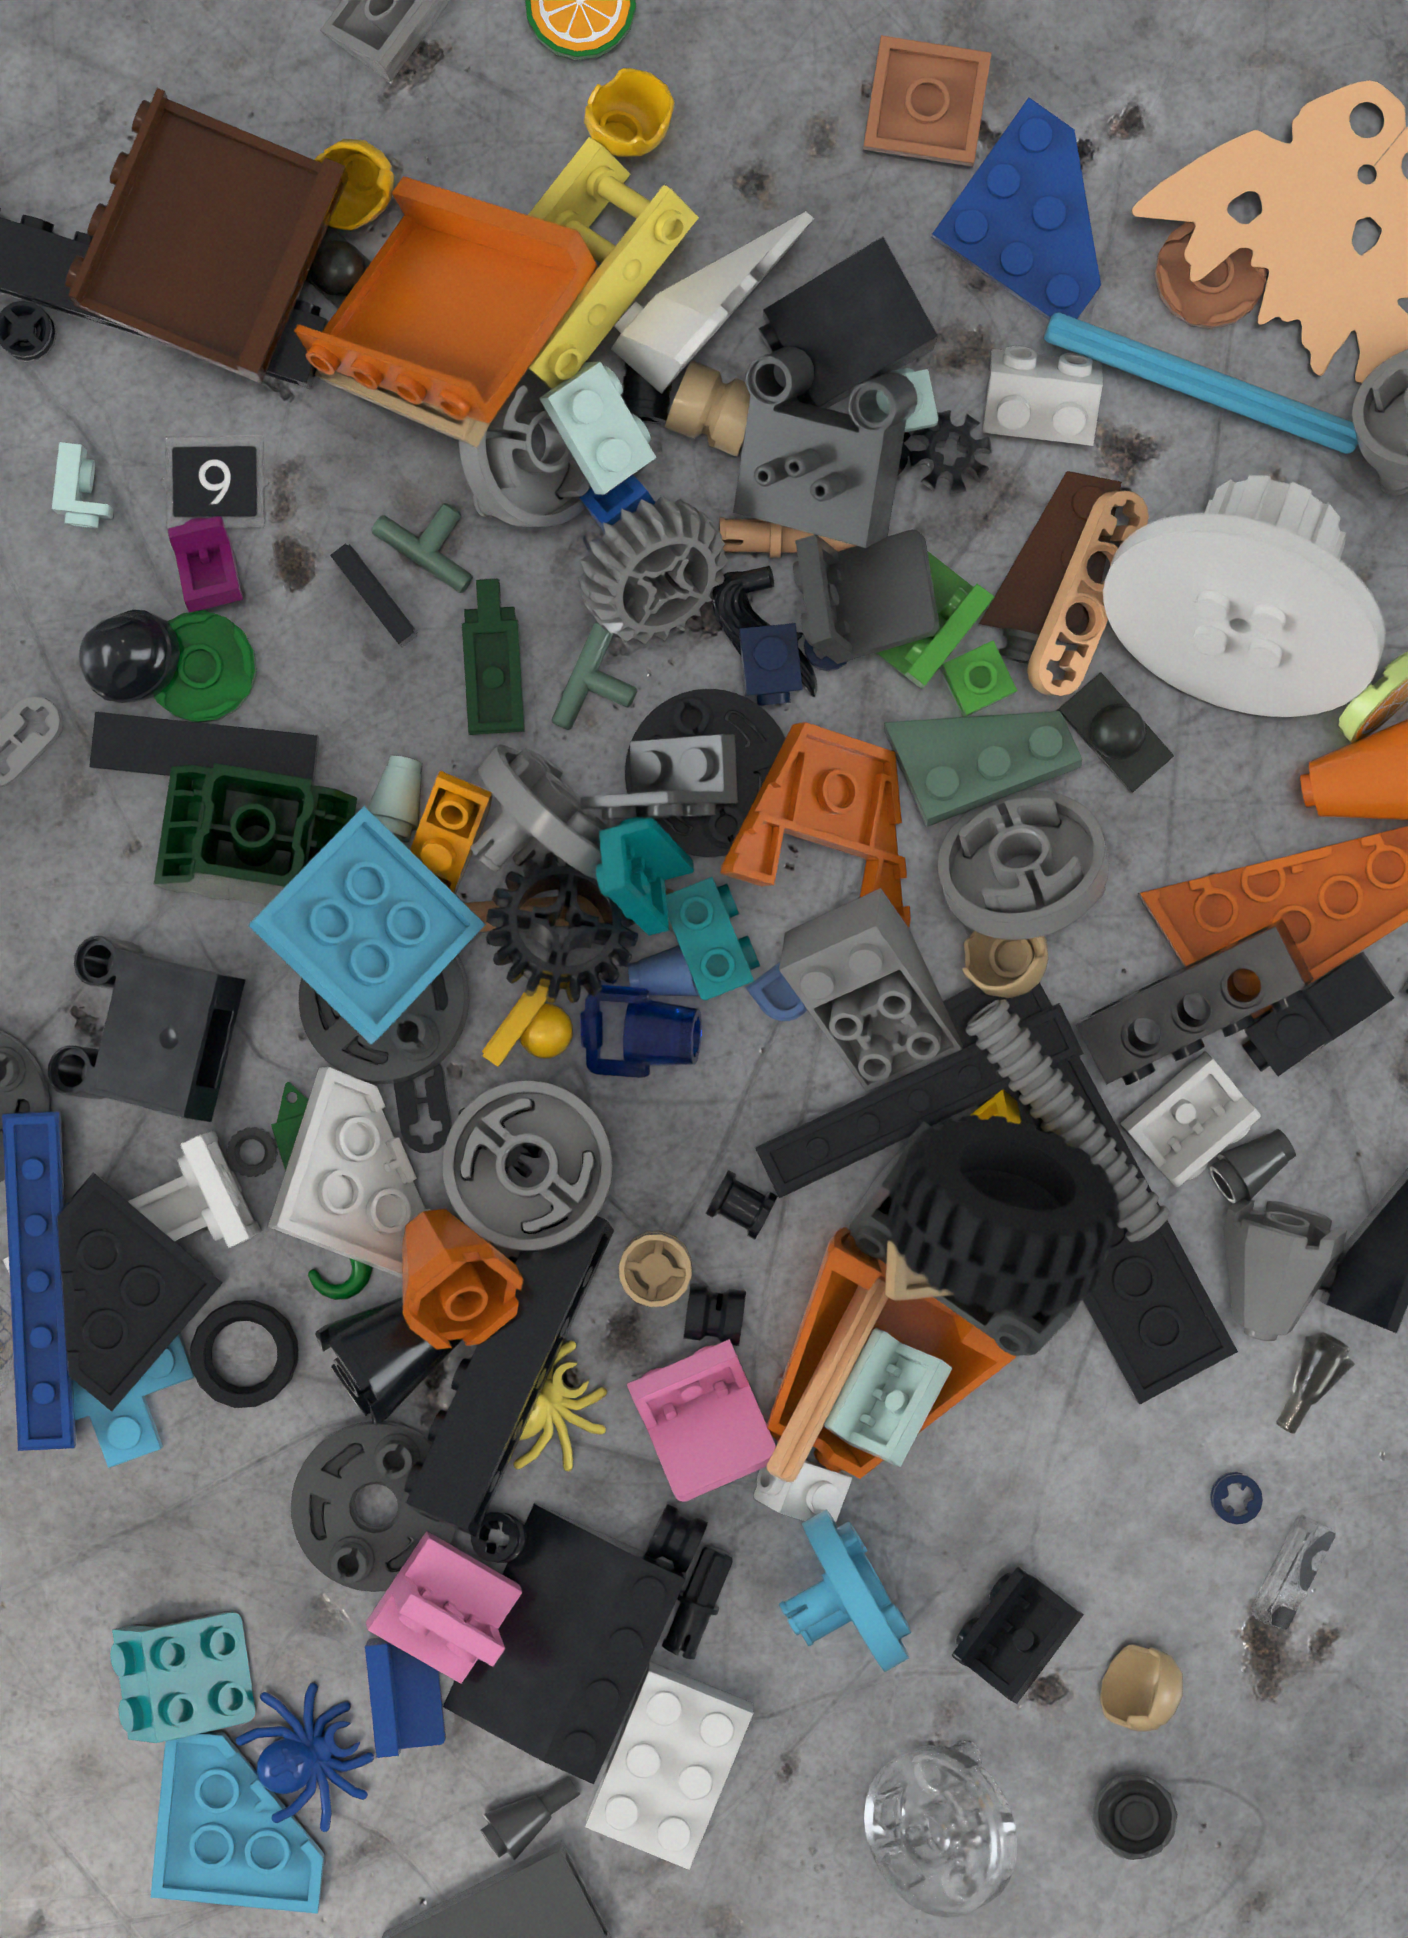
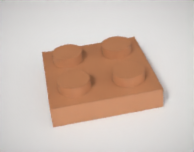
(927, 101)

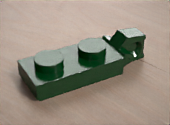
(492, 664)

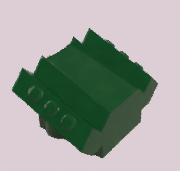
(243, 830)

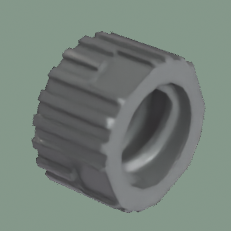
(234, 1152)

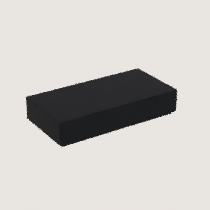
(374, 594)

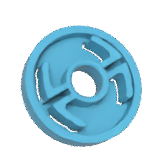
(847, 1594)

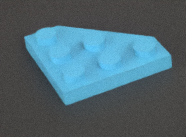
(220, 1834)

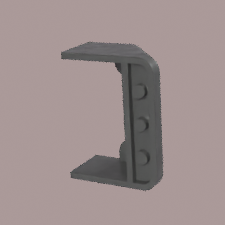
(871, 1234)

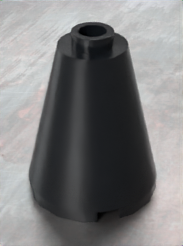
(380, 1357)

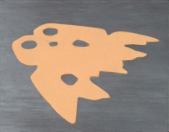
(1308, 223)

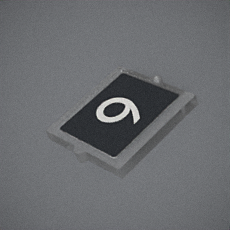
(215, 479)

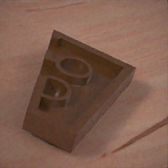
(1042, 563)

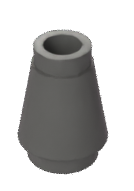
(1251, 1166)

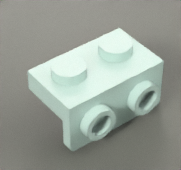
(599, 426)
(887, 1397)

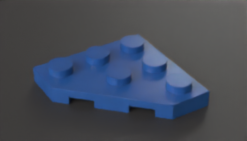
(1029, 217)

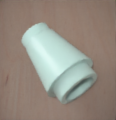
(398, 797)

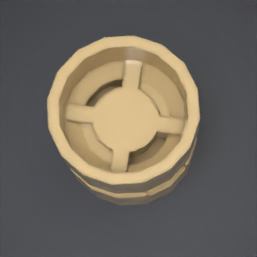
(710, 408)
(655, 1268)

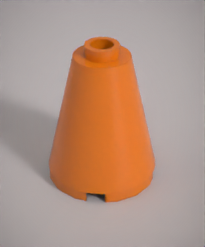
(1362, 778)

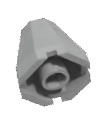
(1276, 1263)

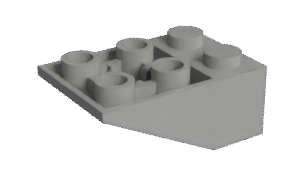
(869, 990)

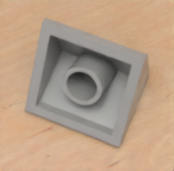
(382, 31)

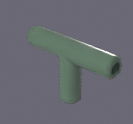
(425, 549)
(588, 678)

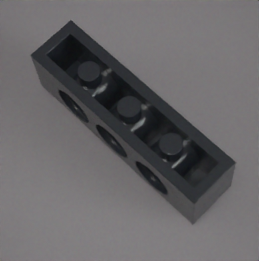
(1266, 952)

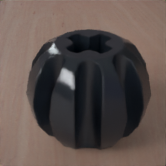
(965, 444)

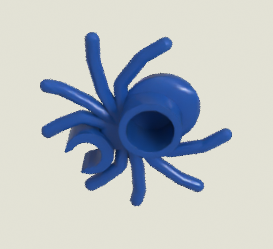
(305, 1756)

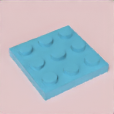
(367, 925)

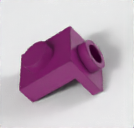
(205, 563)

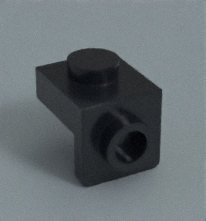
(1285, 1037)

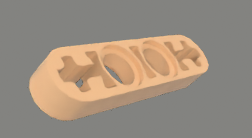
(1079, 588)

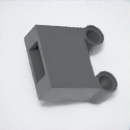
(816, 464)

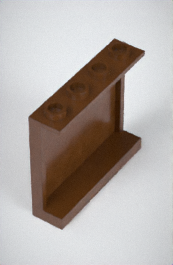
(205, 237)

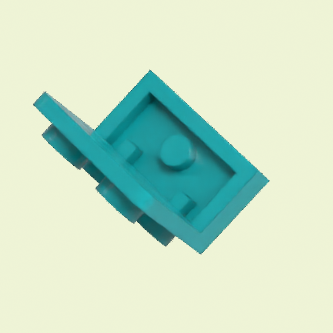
(182, 1677)

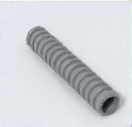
(1064, 1113)

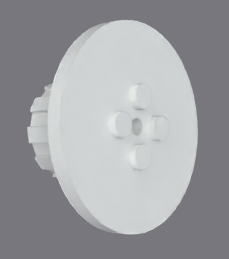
(1248, 603)

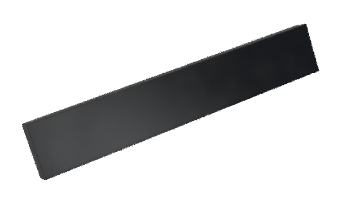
(901, 1106)

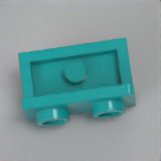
(634, 869)
(708, 938)

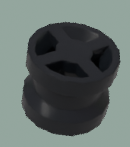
(18, 324)
(676, 1538)

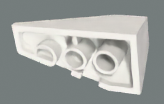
(685, 316)

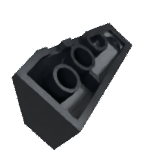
(1373, 1266)

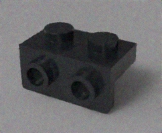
(1016, 1633)

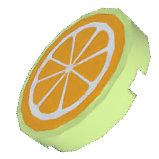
(1377, 702)

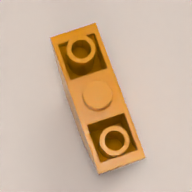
(450, 827)

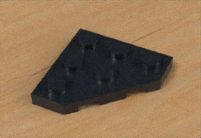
(121, 1290)

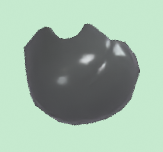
(1134, 1817)

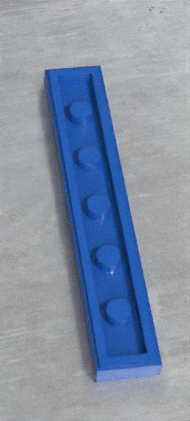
(39, 1350)

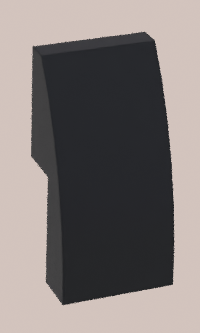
(1347, 995)

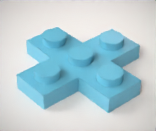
(130, 1426)

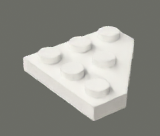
(348, 1176)

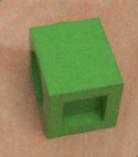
(978, 679)

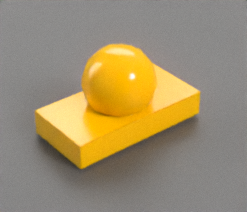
(539, 1026)

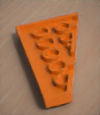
(1329, 898)

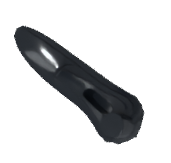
(735, 612)

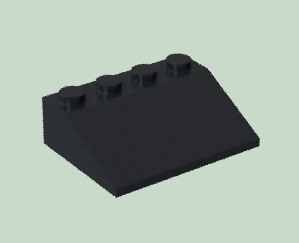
(570, 1644)

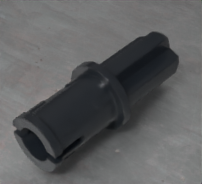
(698, 1602)

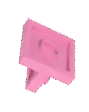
(445, 1608)

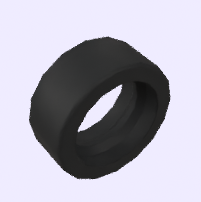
(214, 1384)

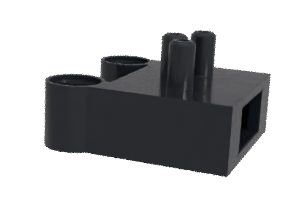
(161, 1033)

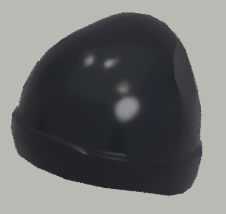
(129, 656)

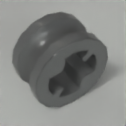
(1019, 645)

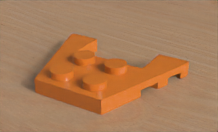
(831, 795)

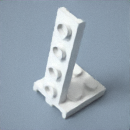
(200, 1198)

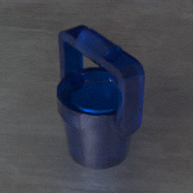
(652, 1033)

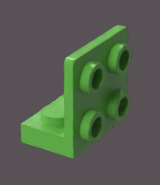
(957, 610)

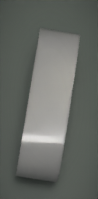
(35, 743)

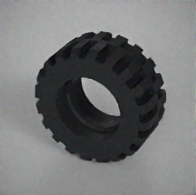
(1003, 1215)

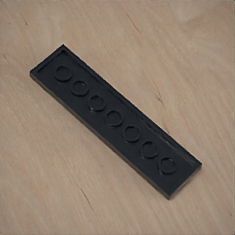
(1147, 1291)

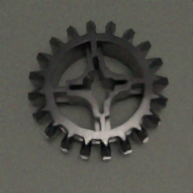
(540, 927)

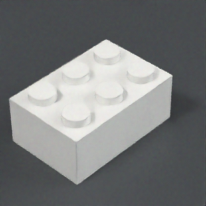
(669, 1765)

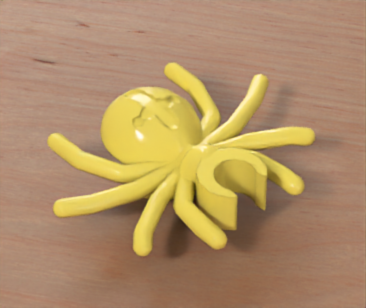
(552, 1404)

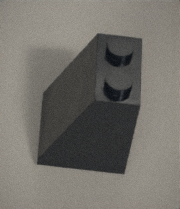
(851, 324)

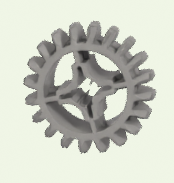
(652, 570)

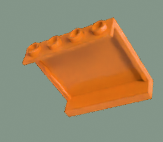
(453, 302)

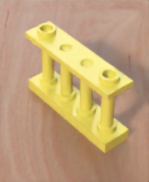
(575, 202)

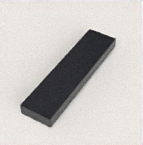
(157, 744)

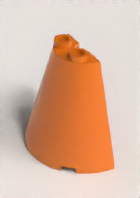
(914, 1322)

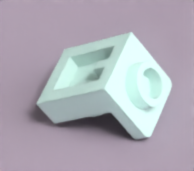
(73, 477)

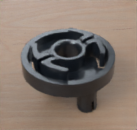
(704, 714)

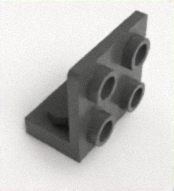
(674, 779)

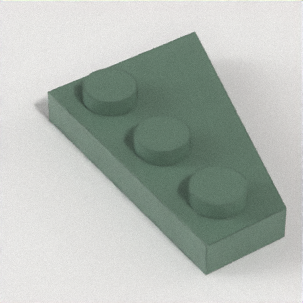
(979, 759)

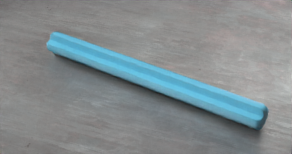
(1201, 382)

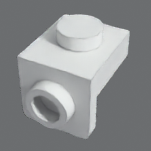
(808, 1495)

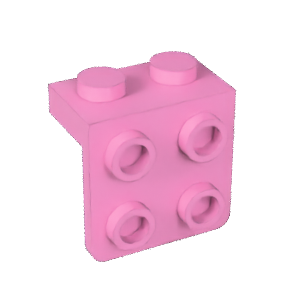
(703, 1421)

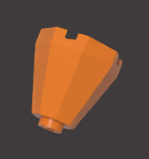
(455, 1281)

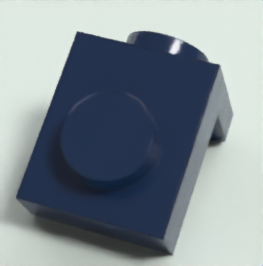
(770, 662)

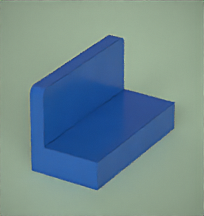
(402, 1699)

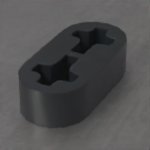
(438, 1110)

